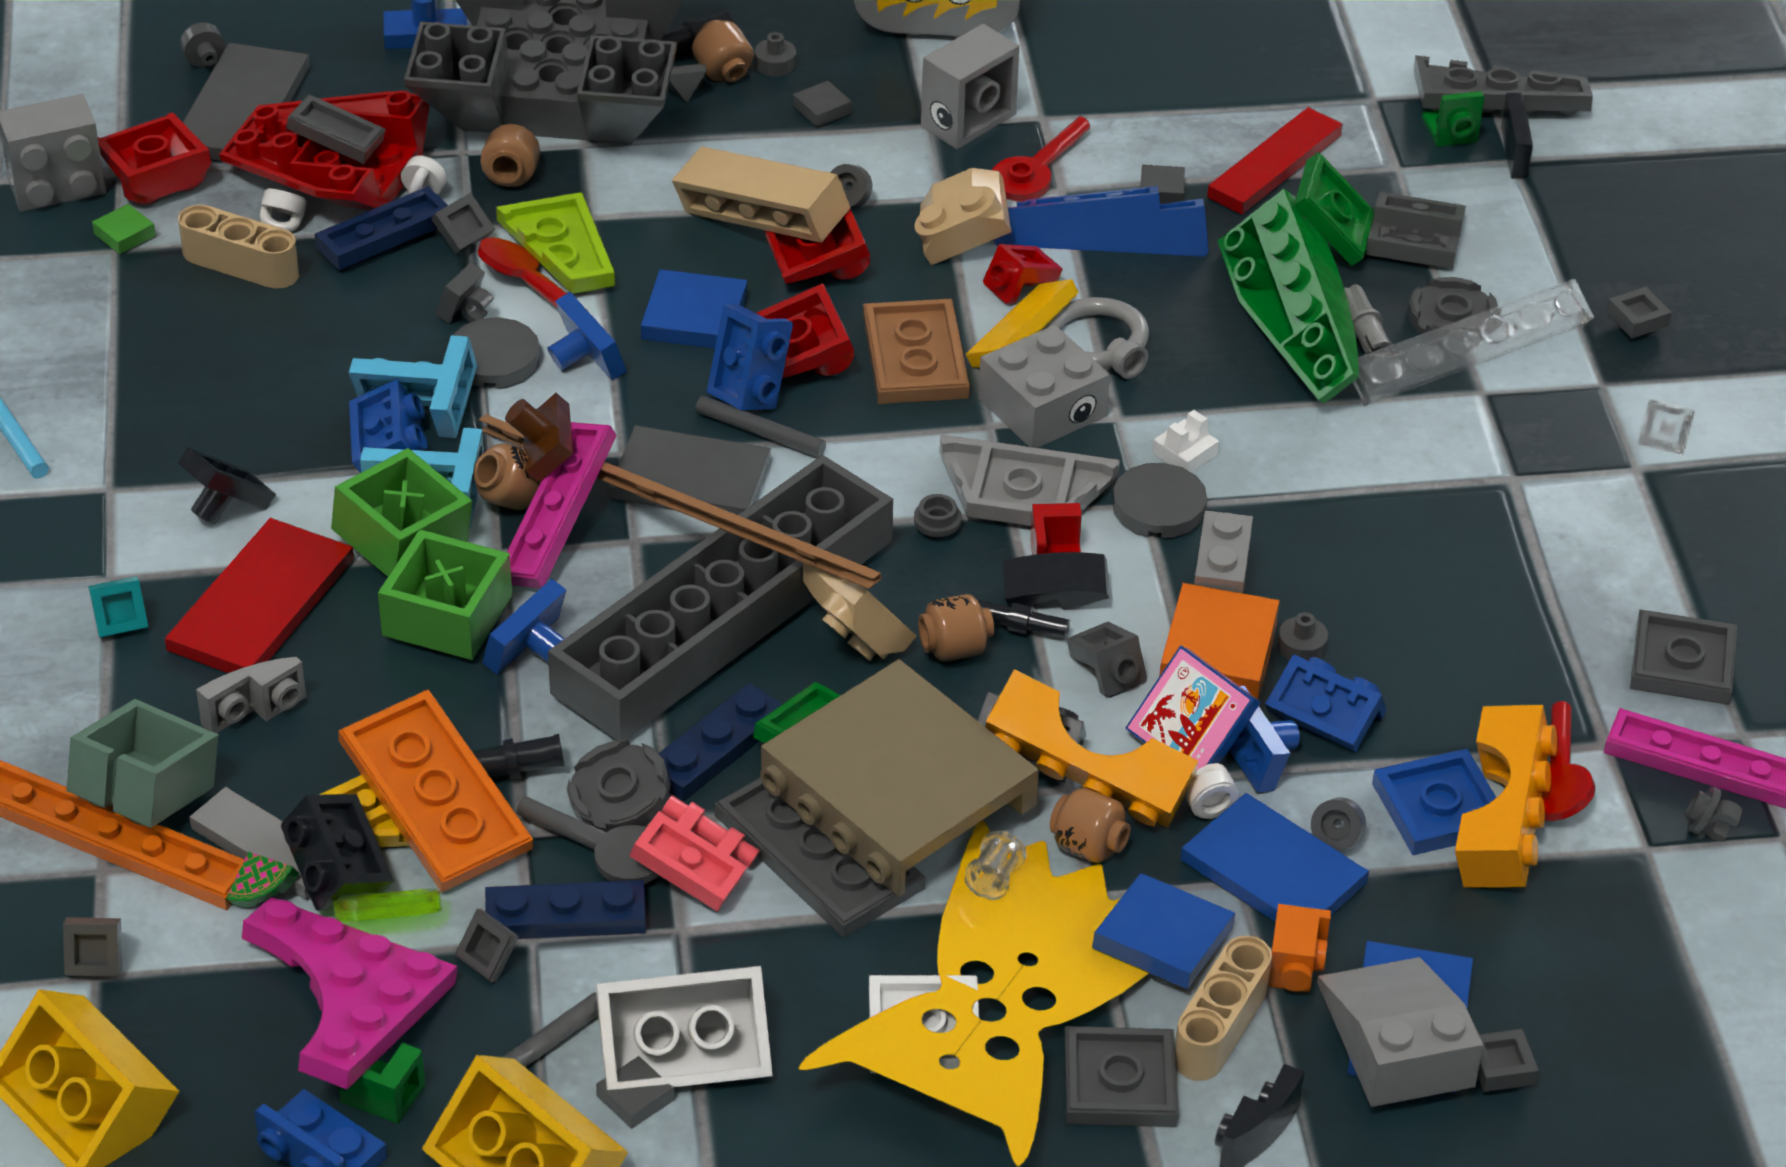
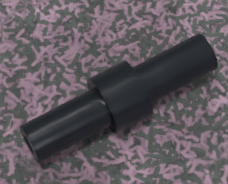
(1022, 619)

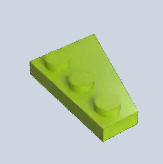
(562, 239)

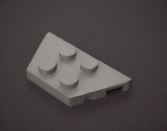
(1006, 479)

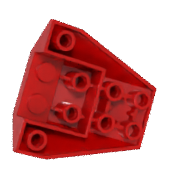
(297, 162)

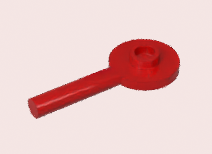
(1030, 176)
(516, 261)
(1571, 784)

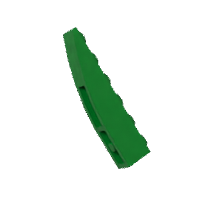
(1294, 293)

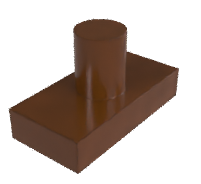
(545, 434)

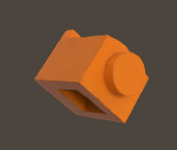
(1298, 946)

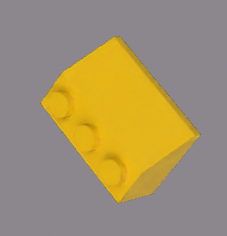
(80, 1081)
(515, 1120)

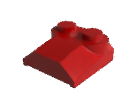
(156, 159)
(840, 253)
(817, 333)

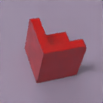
(1055, 528)

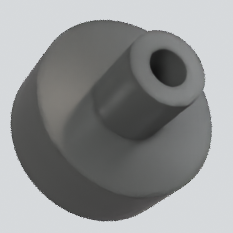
(202, 44)
(775, 56)
(855, 183)
(1302, 637)
(1328, 825)

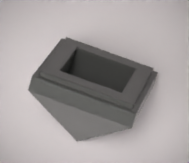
(686, 80)
(486, 945)

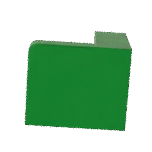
(390, 1087)

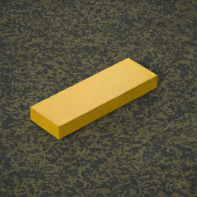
(1025, 318)

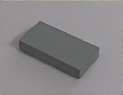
(335, 128)

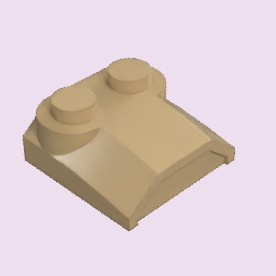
(962, 214)
(857, 612)

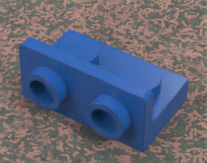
(749, 359)
(386, 420)
(1326, 701)
(315, 1135)

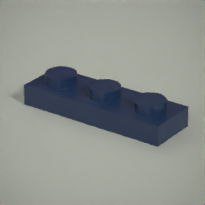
(380, 228)
(716, 741)
(569, 908)

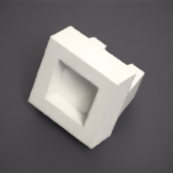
(1187, 443)

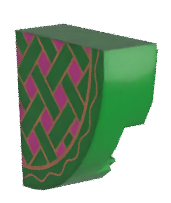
(259, 880)

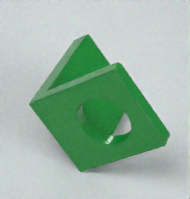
(1456, 119)

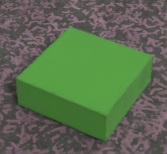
(123, 228)

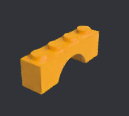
(1145, 780)
(1500, 838)

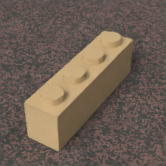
(761, 194)

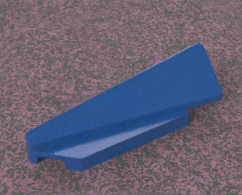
(1110, 223)

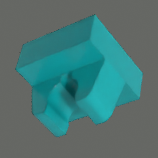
(118, 606)

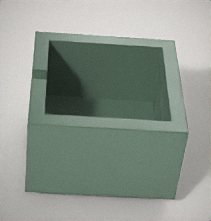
(142, 763)

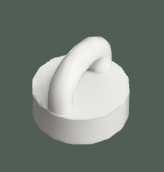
(423, 172)
(283, 203)
(1211, 791)

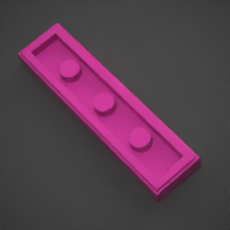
(558, 506)
(1698, 757)

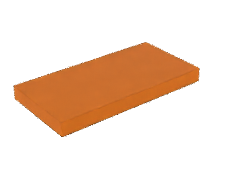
(435, 790)

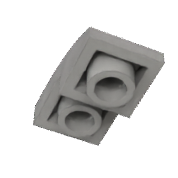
(261, 688)

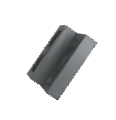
(1415, 230)

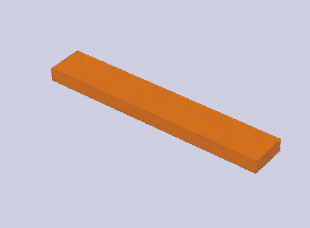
(148, 851)

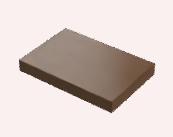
(915, 351)

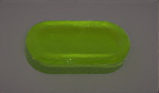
(387, 905)

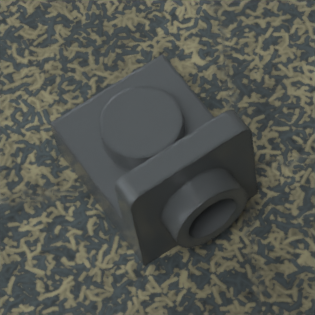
(1113, 654)

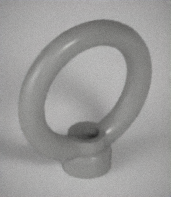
(1124, 356)

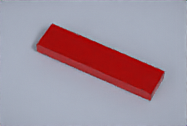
(1274, 160)

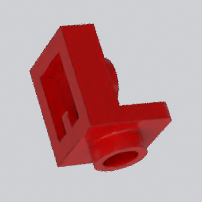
(1019, 266)

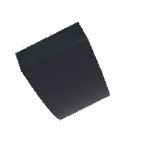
(1064, 576)
(1259, 1121)

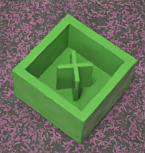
(391, 502)
(445, 594)

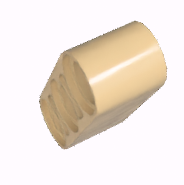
(238, 246)
(1222, 1007)

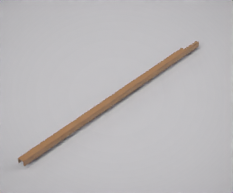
(712, 515)

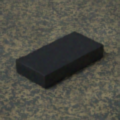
(1516, 136)

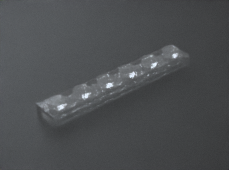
(1471, 341)

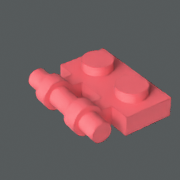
(694, 852)

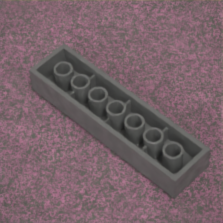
(713, 601)

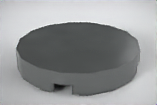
(1446, 302)
(503, 350)
(1159, 500)
(619, 785)

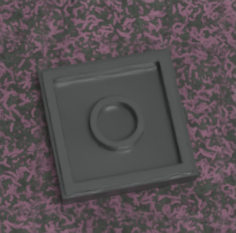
(1684, 656)
(1120, 1076)

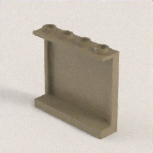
(894, 772)

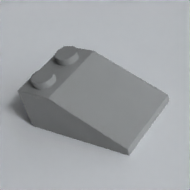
(1403, 1030)

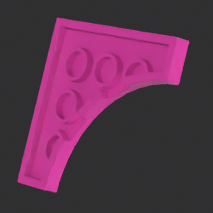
(361, 982)

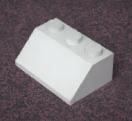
(686, 1027)

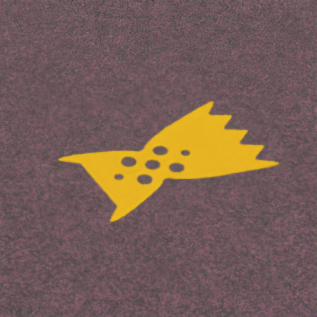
(1036, 916)

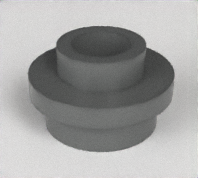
(937, 515)

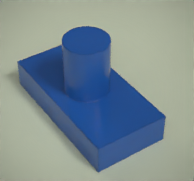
(402, 26)
(584, 339)
(527, 628)
(1264, 749)

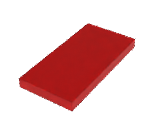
(259, 597)

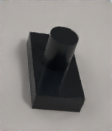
(222, 484)

